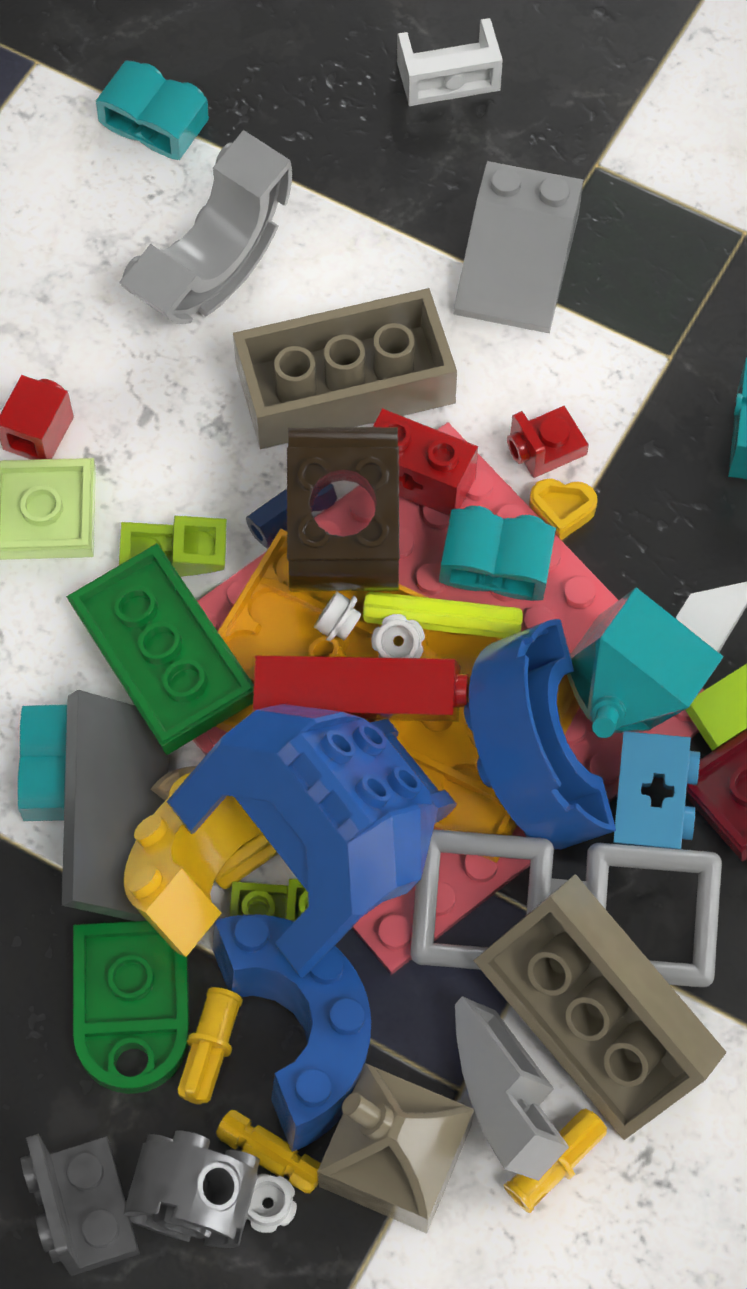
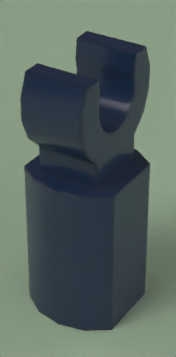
(272, 516)

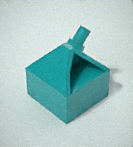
(638, 667)

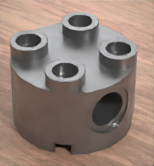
(192, 1190)

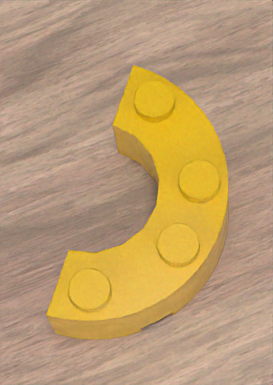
(175, 870)

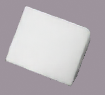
(451, 70)

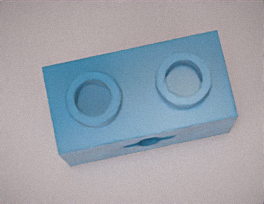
(641, 760)

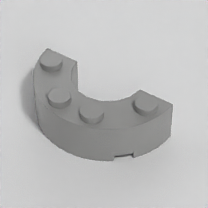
(224, 241)

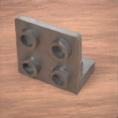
(81, 1204)

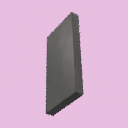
(107, 795)

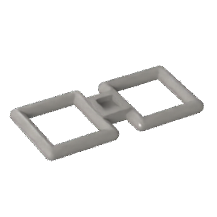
(541, 885)

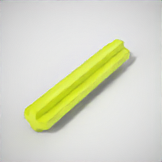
(445, 614)

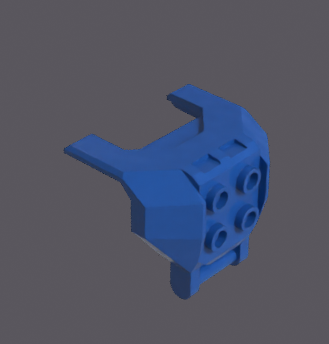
(335, 806)

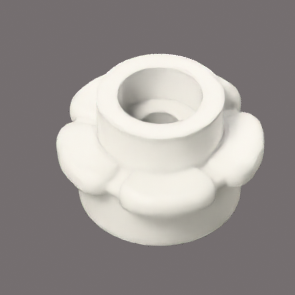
(338, 617)
(395, 626)
(282, 1211)

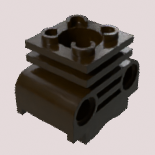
(354, 561)

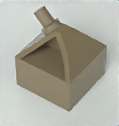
(395, 1147)

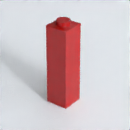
(364, 686)

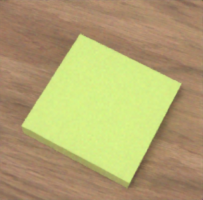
(47, 508)

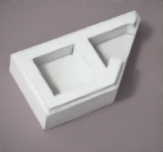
(714, 613)

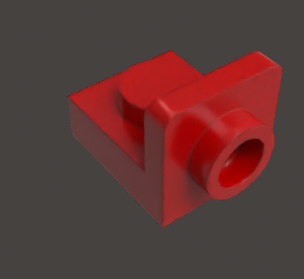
(546, 441)

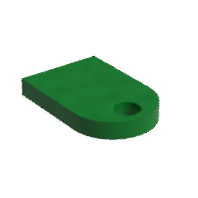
(127, 997)

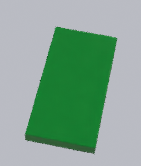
(163, 648)

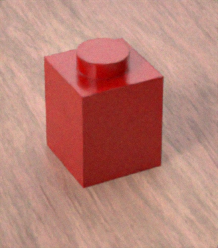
(35, 418)

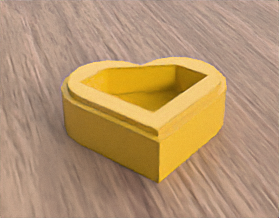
(563, 505)

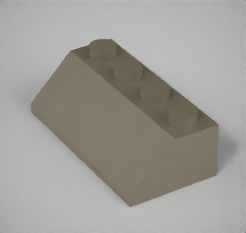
(601, 1008)

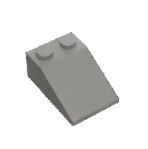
(518, 247)

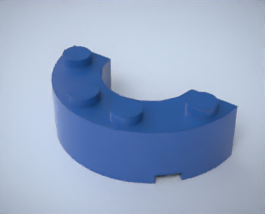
(524, 744)
(326, 1003)

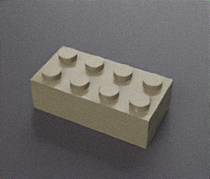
(345, 366)

